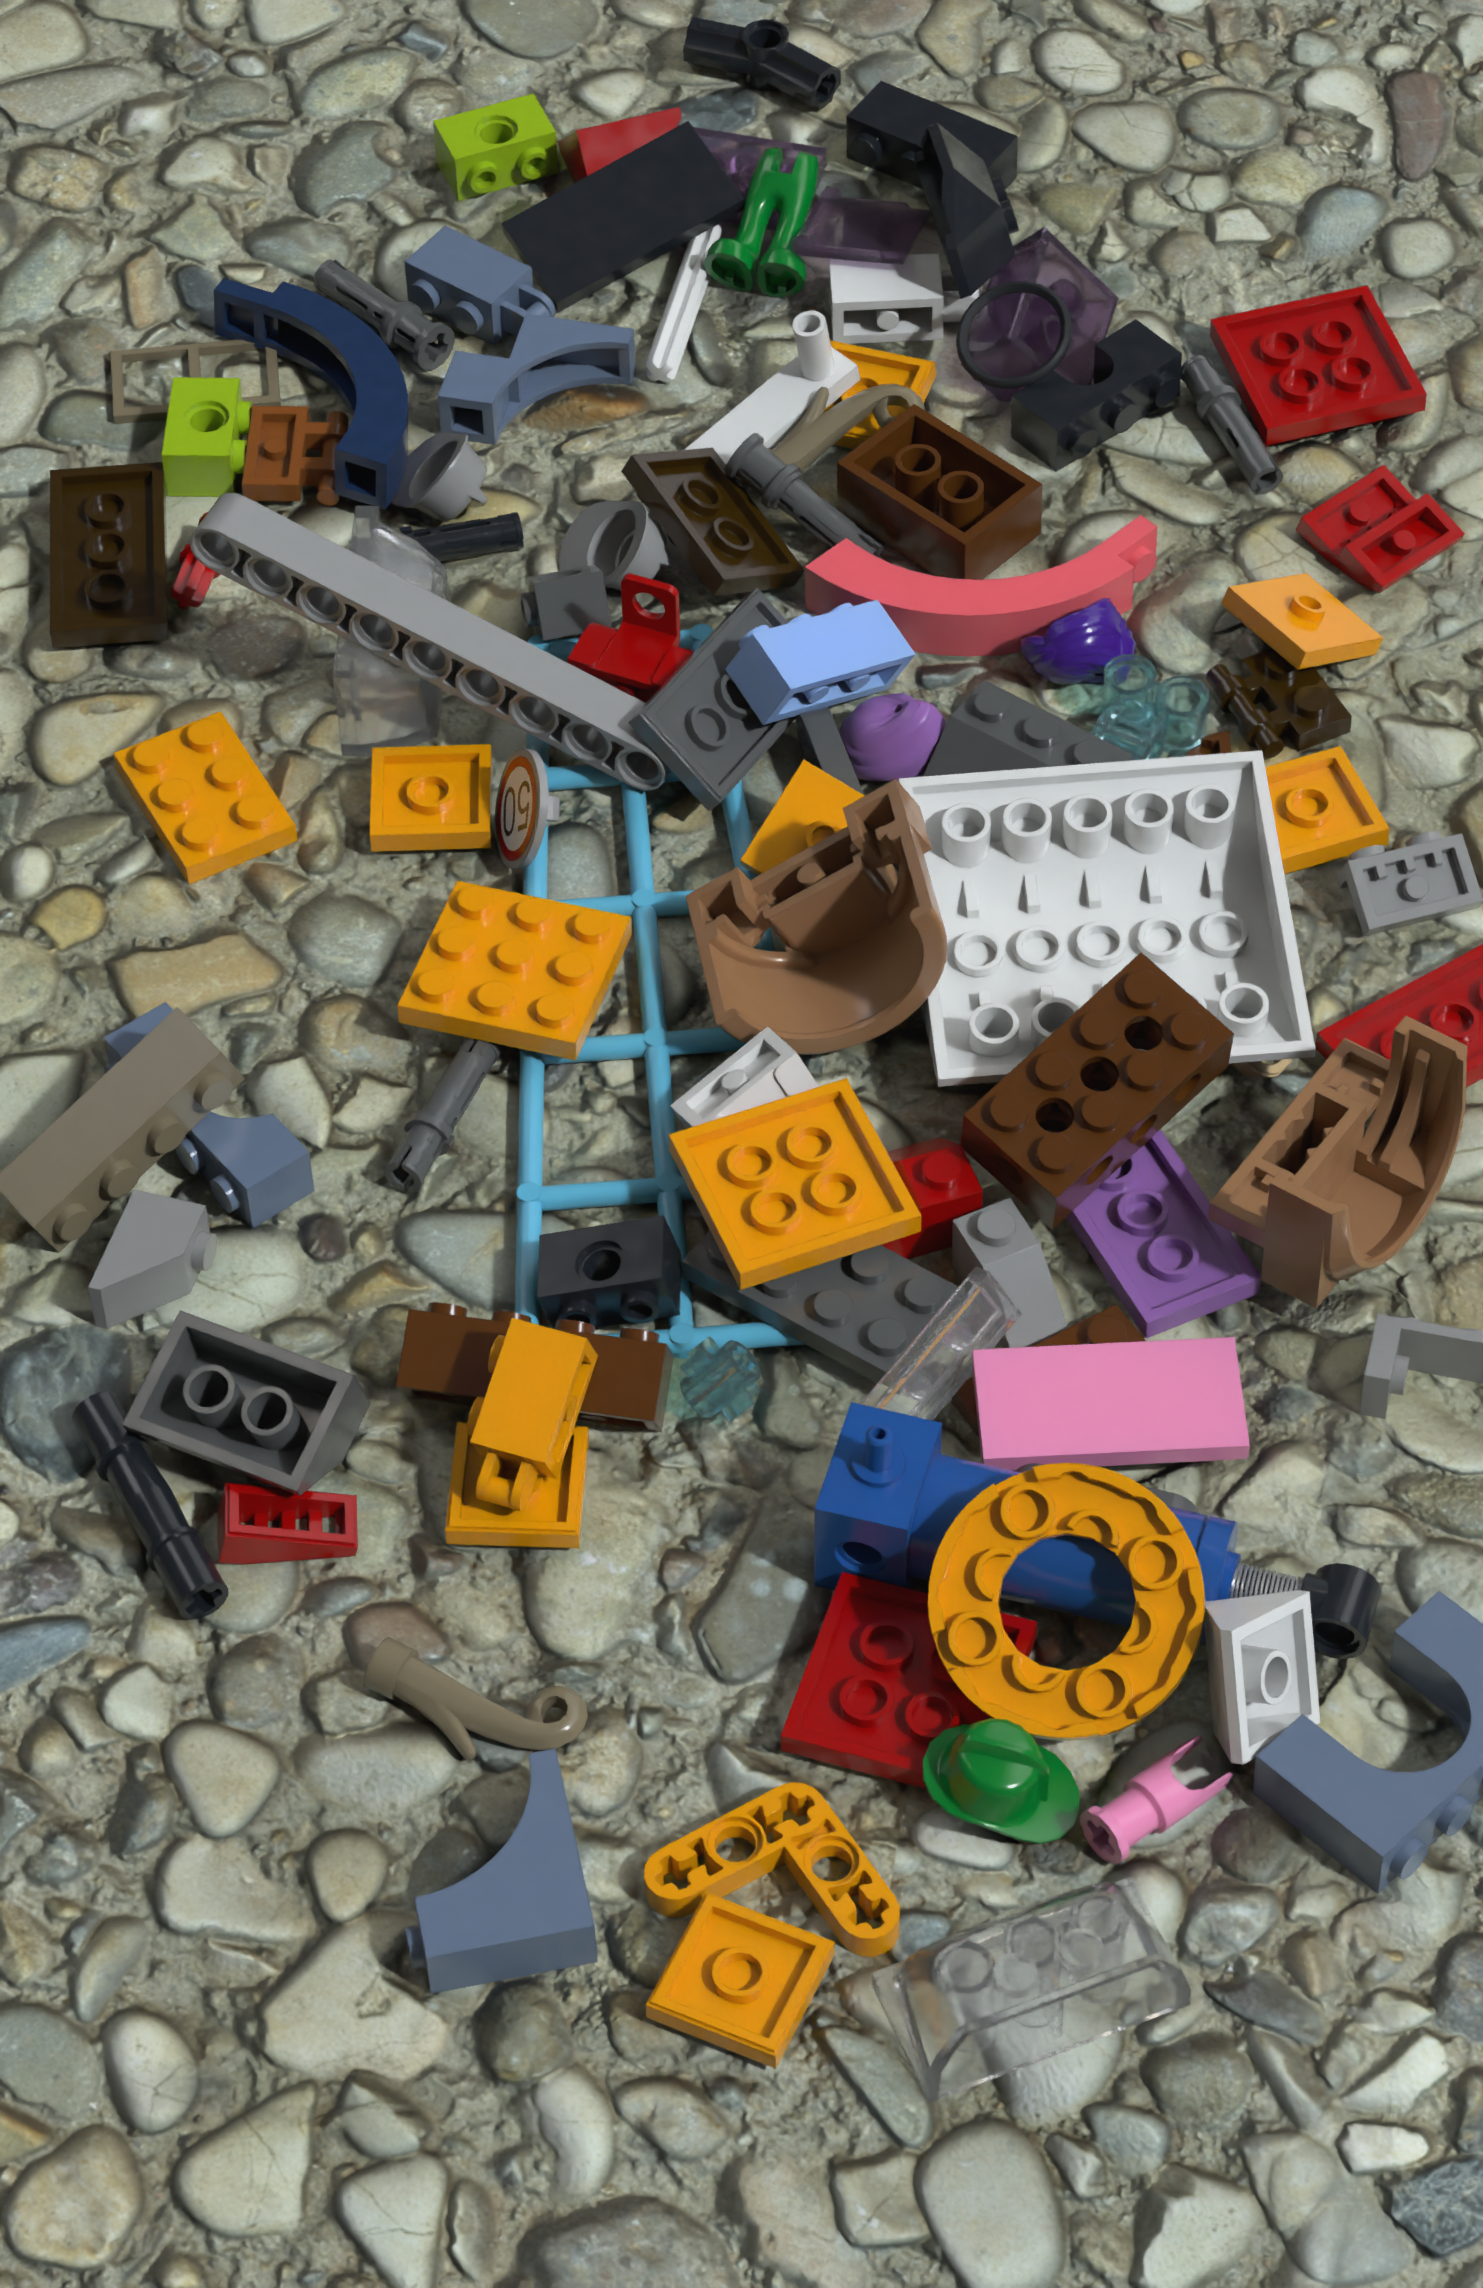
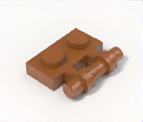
(277, 454)

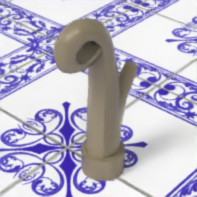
(821, 430)
(454, 1707)

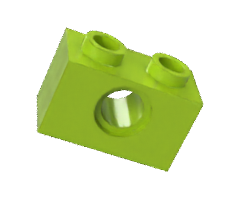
(495, 147)
(205, 436)

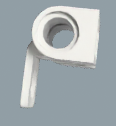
(751, 1077)

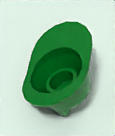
(1001, 1781)

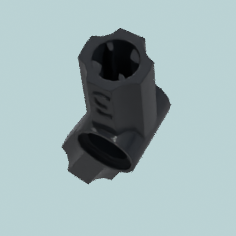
(763, 58)

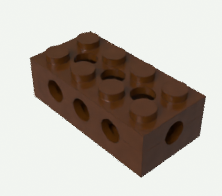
(1103, 1128)

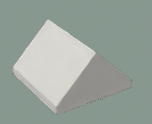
(1260, 1669)

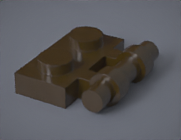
(1297, 703)

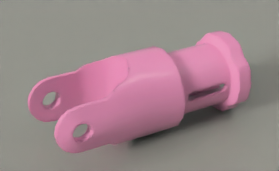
(1148, 1804)

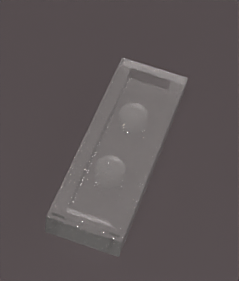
(942, 1352)

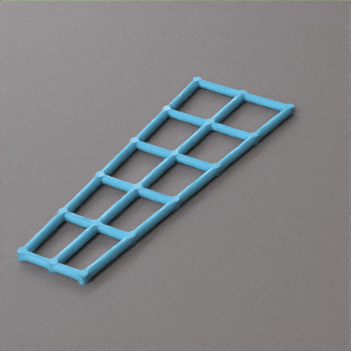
(653, 1044)

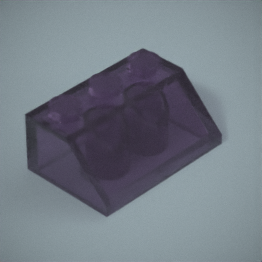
(1023, 329)

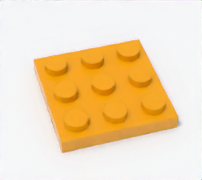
(515, 970)
(794, 1183)

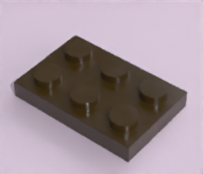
(712, 521)

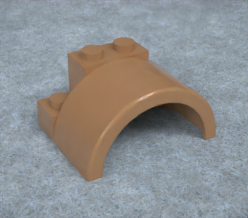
(854, 929)

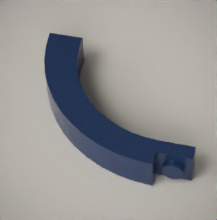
(347, 357)

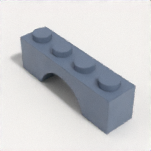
(248, 1161)

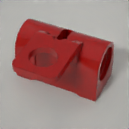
(643, 648)

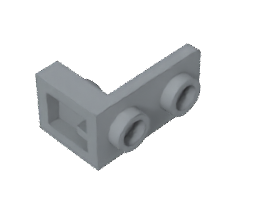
(1417, 1346)

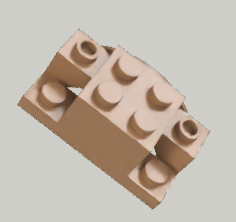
(1343, 1200)

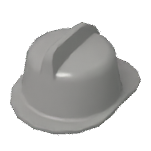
(443, 477)
(617, 540)

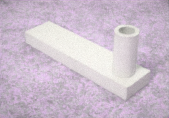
(787, 395)

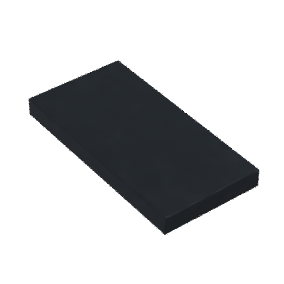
(623, 216)

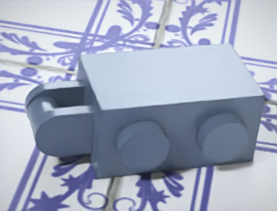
(473, 286)

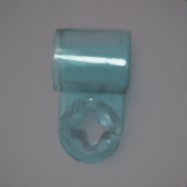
(1148, 714)

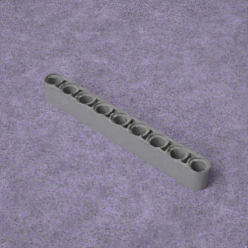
(427, 637)

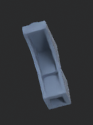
(547, 357)

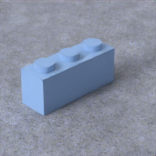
(819, 660)

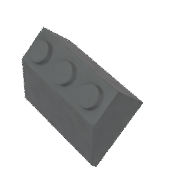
(1008, 733)
(248, 1405)

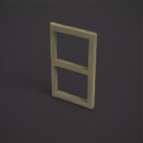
(193, 352)

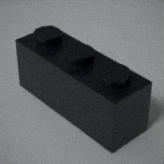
(891, 122)

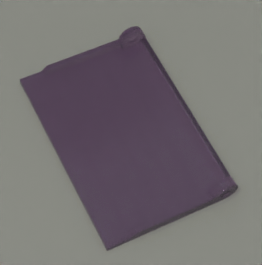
(859, 229)

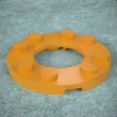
(1047, 1505)

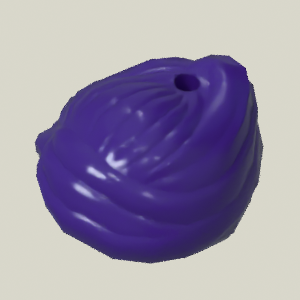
(1080, 645)

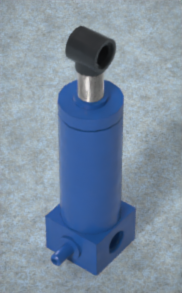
(897, 1496)

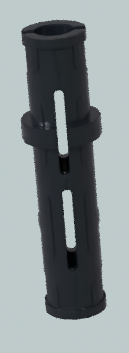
(469, 537)

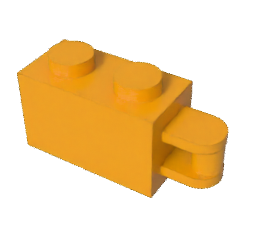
(528, 1408)

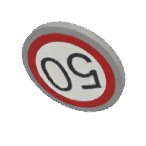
(523, 809)

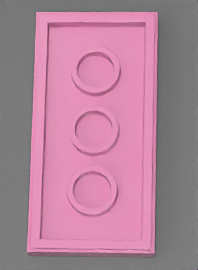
(1110, 1403)

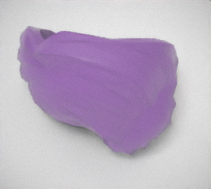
(891, 737)

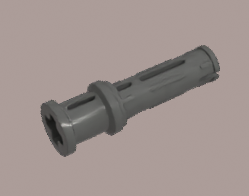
(399, 322)
(784, 489)

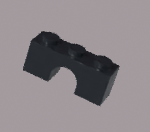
(1068, 420)

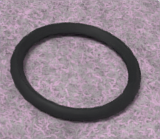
(1043, 370)

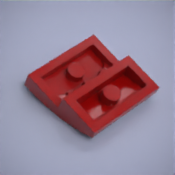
(1379, 530)

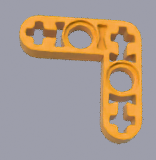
(796, 1848)

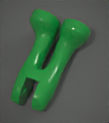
(769, 191)

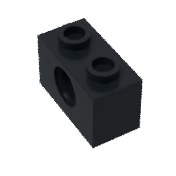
(610, 1273)

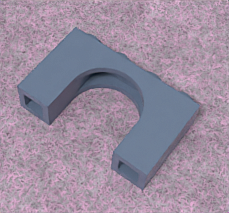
(1377, 1817)

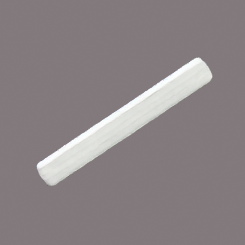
(681, 309)

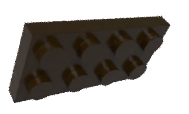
(108, 555)

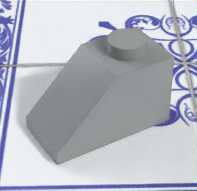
(1007, 1248)
(151, 1257)

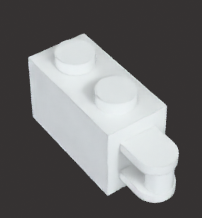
(893, 300)

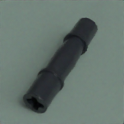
(150, 1507)

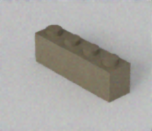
(118, 1130)

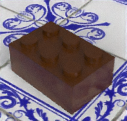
(939, 497)

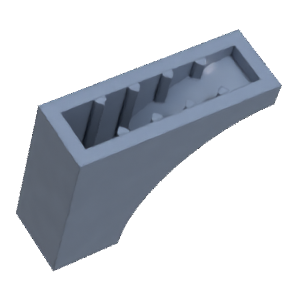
(517, 1911)

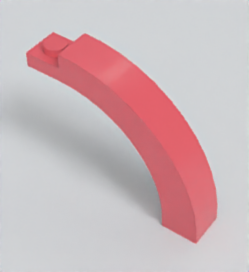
(986, 614)

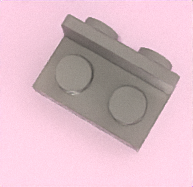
(1410, 883)

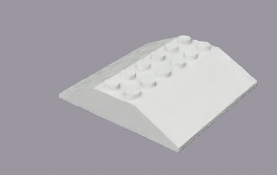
(1081, 868)

